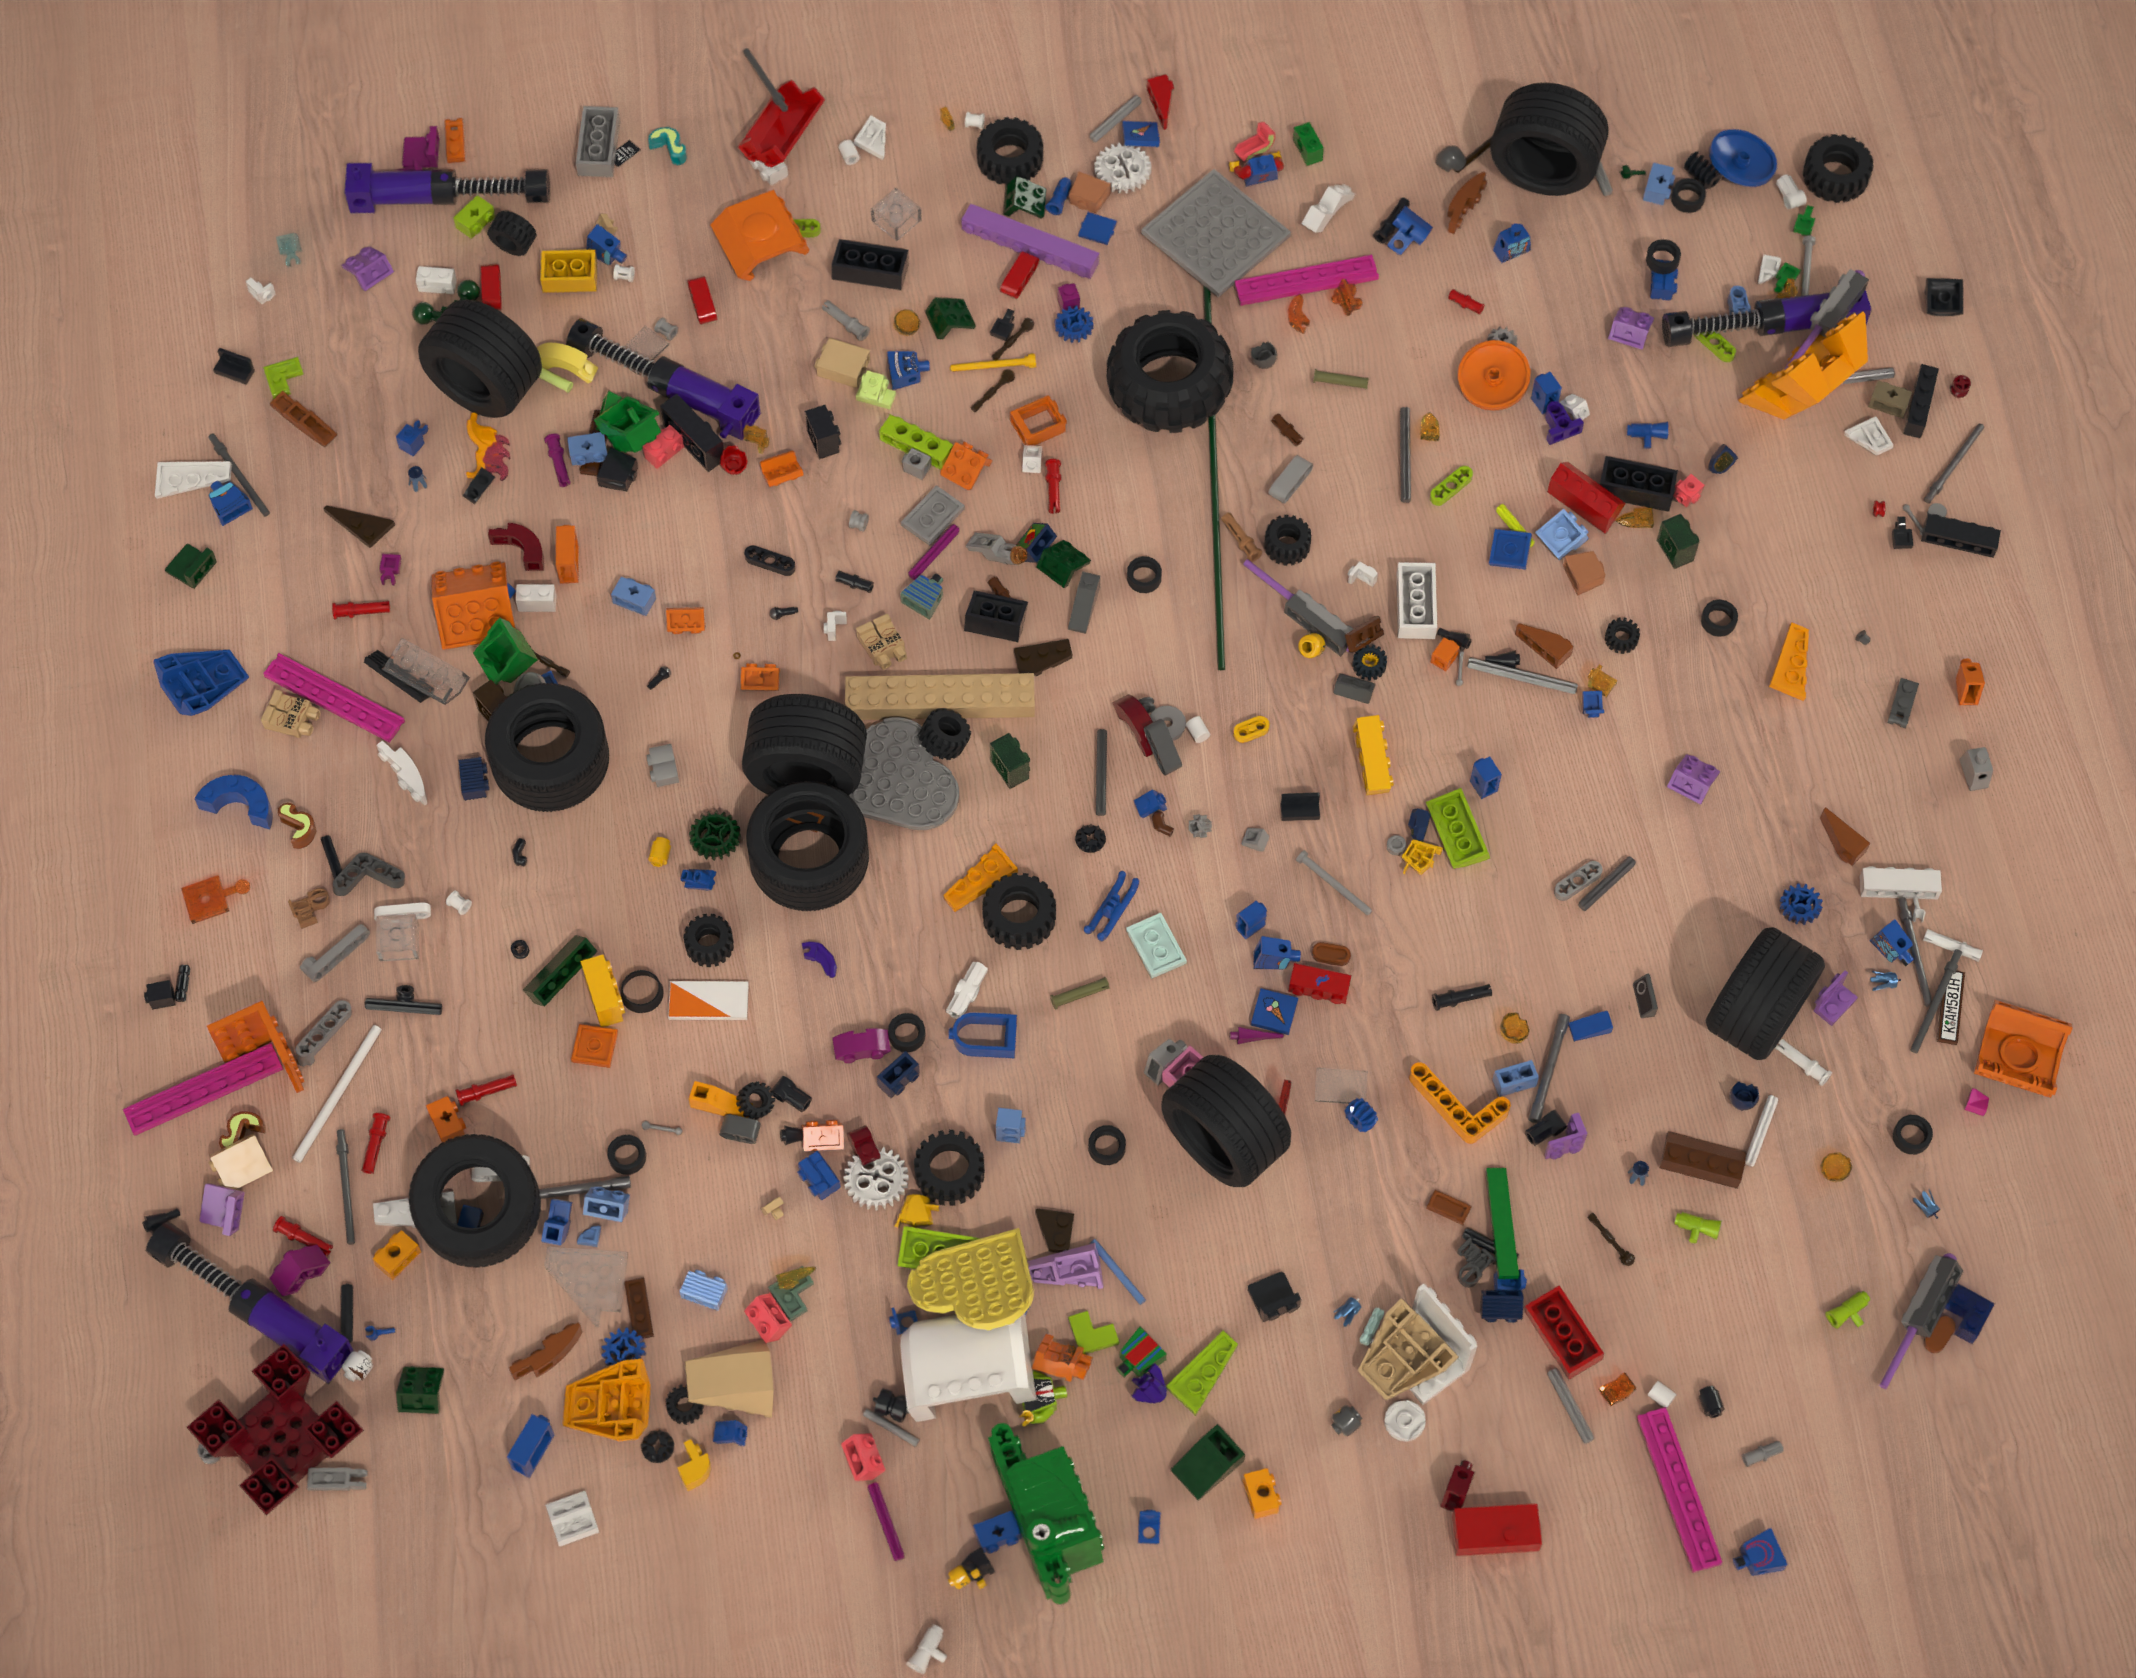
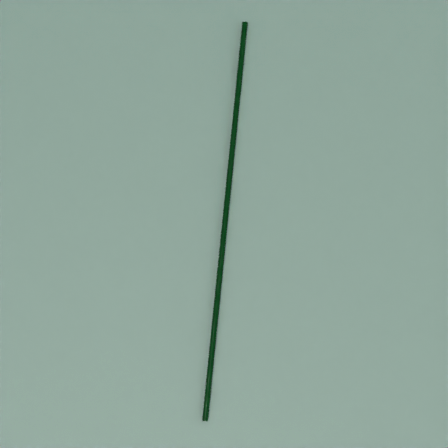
(1215, 516)

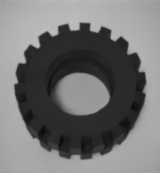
(511, 233)
(1292, 528)
(944, 734)
(708, 926)

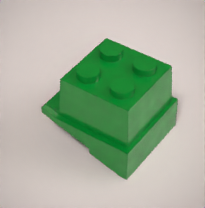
(629, 425)
(504, 653)

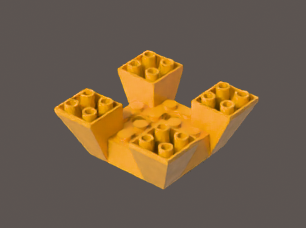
(1815, 373)

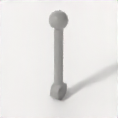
(1907, 508)
(1459, 681)
(645, 1125)

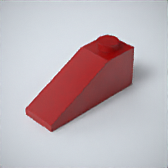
(1160, 93)

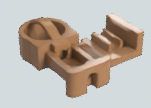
(304, 907)

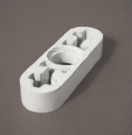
(422, 910)

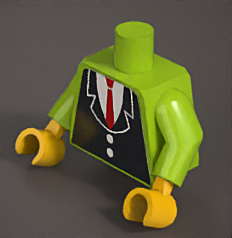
(1045, 1405)

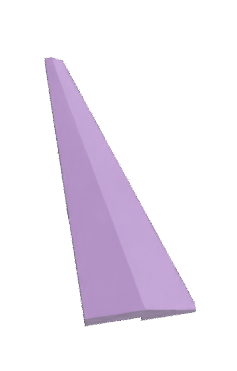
(1075, 1266)

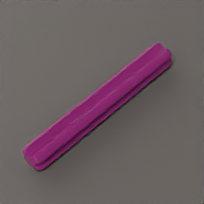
(933, 552)
(886, 1522)

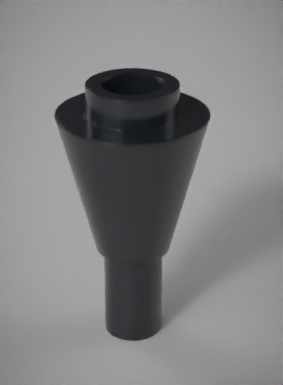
(1462, 639)
(1509, 659)
(791, 1135)
(153, 1222)

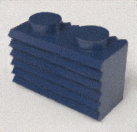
(473, 778)
(1501, 1305)

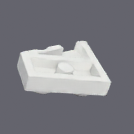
(872, 137)
(1870, 436)

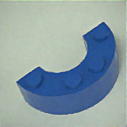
(240, 790)

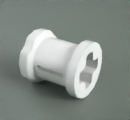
(974, 120)
(624, 273)
(458, 902)

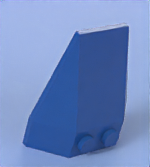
(198, 679)

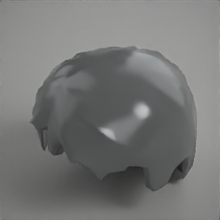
(1451, 158)
(1264, 356)

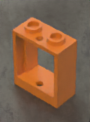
(1031, 409)
(567, 554)

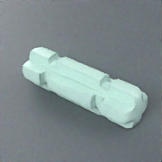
(1371, 1326)

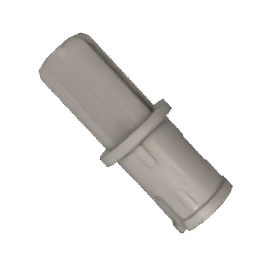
(1762, 1453)

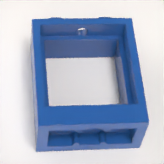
(531, 1445)

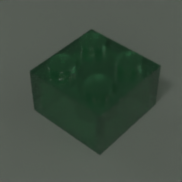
(1678, 541)
(1010, 760)

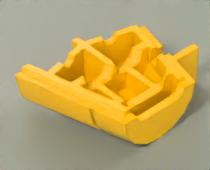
(1420, 856)
(916, 1211)

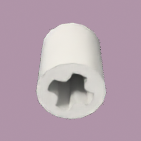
(848, 152)
(1198, 729)
(1662, 1394)

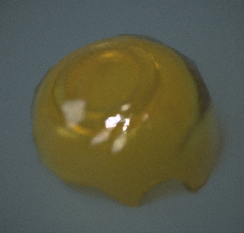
(906, 322)
(1514, 1028)
(1836, 1167)

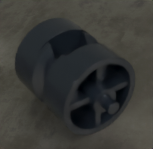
(887, 1403)

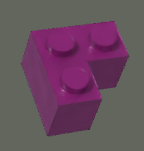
(297, 1268)

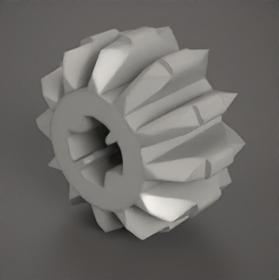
(1503, 335)

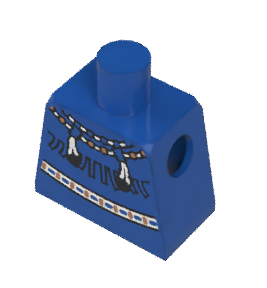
(905, 368)

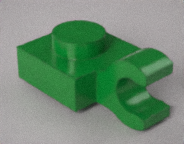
(1805, 222)
(1785, 272)

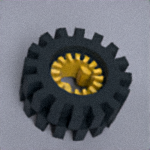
(1370, 654)

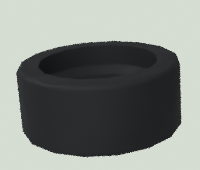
(1686, 206)
(1663, 245)
(1145, 562)
(1717, 630)
(910, 1019)
(1917, 1121)
(1110, 1131)
(626, 1140)

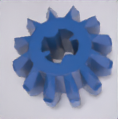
(1361, 1115)

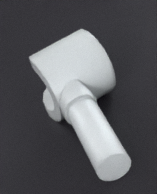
(1918, 912)

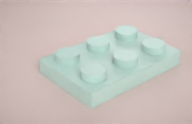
(1156, 945)

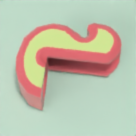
(1256, 144)

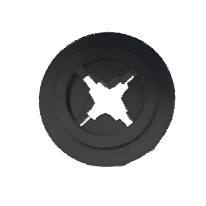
(1092, 845)
(664, 1452)

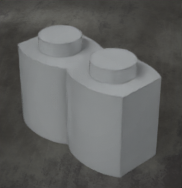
(663, 765)

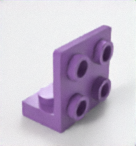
(368, 267)
(1631, 327)
(1693, 778)
(1834, 1000)
(1572, 1142)
(222, 1208)

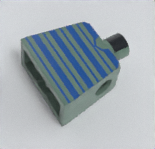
(923, 595)

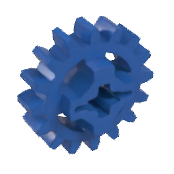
(1074, 324)
(1801, 904)
(624, 1341)

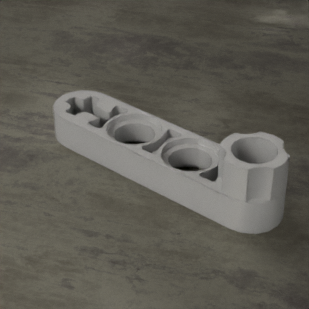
(318, 969)
(306, 1053)

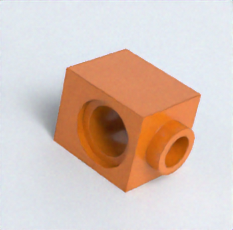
(1445, 654)

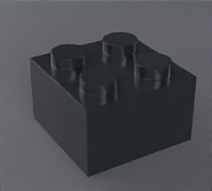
(822, 431)

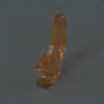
(1296, 316)

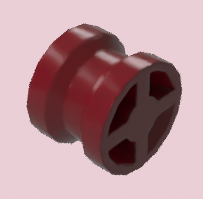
(1964, 383)

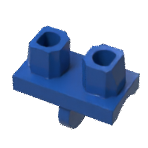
(698, 879)

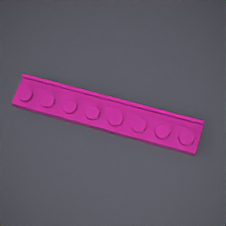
(1305, 280)
(334, 697)
(202, 1089)
(1679, 1490)

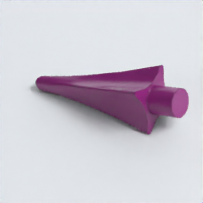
(1247, 1035)

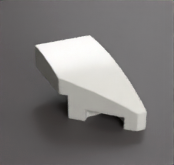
(1769, 268)

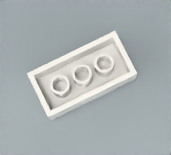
(1416, 600)

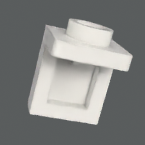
(1576, 406)
(1364, 573)
(834, 618)

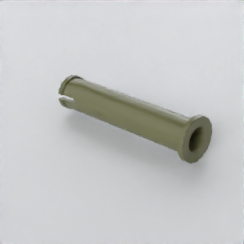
(1340, 379)
(1079, 992)

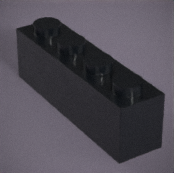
(1921, 401)
(1961, 535)

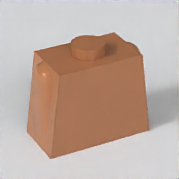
(1089, 192)
(1584, 571)

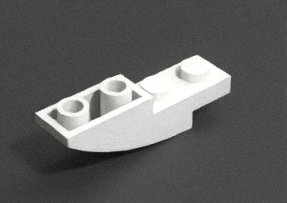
(406, 771)

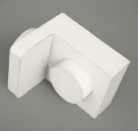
(259, 292)
(1032, 459)

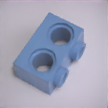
(1010, 1125)

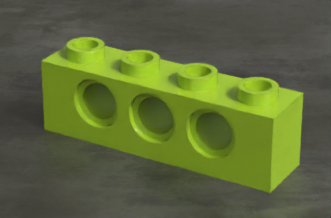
(890, 434)

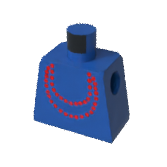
(1761, 1555)

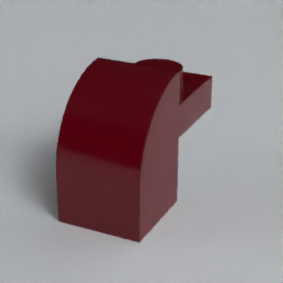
(863, 1145)

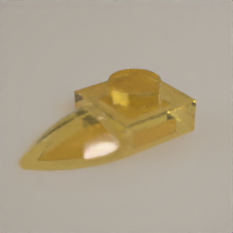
(1429, 428)
(1637, 519)
(791, 1278)

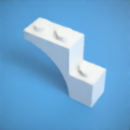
(1331, 202)

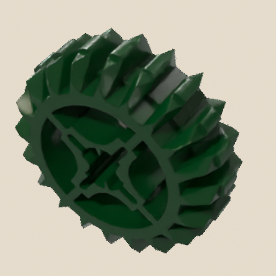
(720, 827)

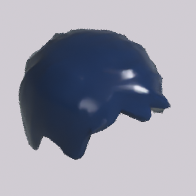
(1744, 1096)

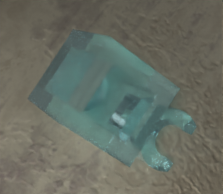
(289, 246)

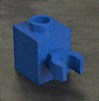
(411, 439)

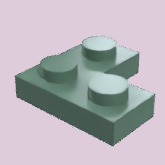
(789, 1299)

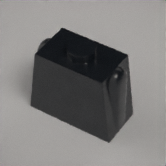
(617, 471)

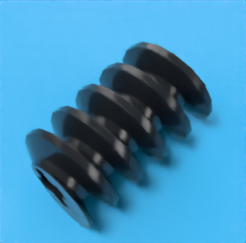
(1701, 171)

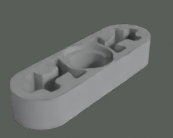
(1582, 873)

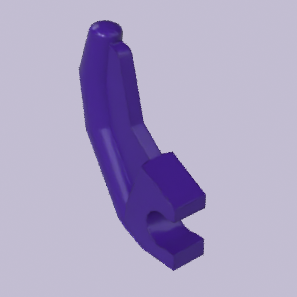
(821, 955)

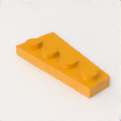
(1791, 665)
(980, 878)

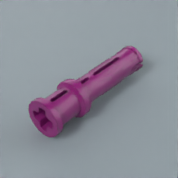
(556, 453)

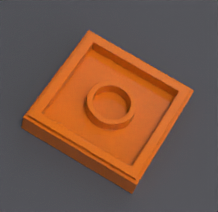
(594, 1045)

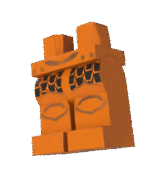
(1061, 1359)

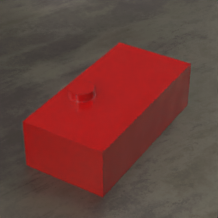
(1564, 1332)
(1496, 1529)

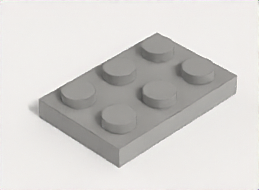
(932, 515)

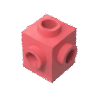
(1688, 490)

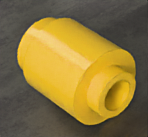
(659, 852)

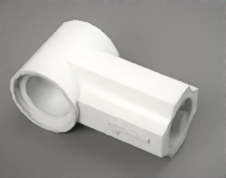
(1791, 194)

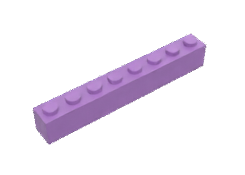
(1030, 240)

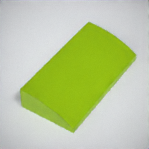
(1458, 829)
(920, 1243)

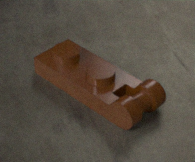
(1364, 634)

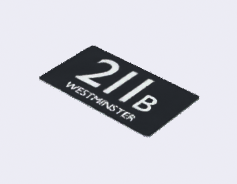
(625, 152)

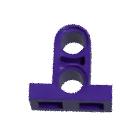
(1555, 421)

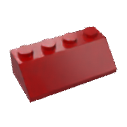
(1585, 496)

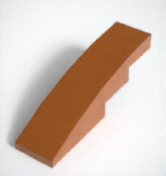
(303, 419)

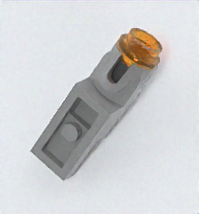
(996, 549)

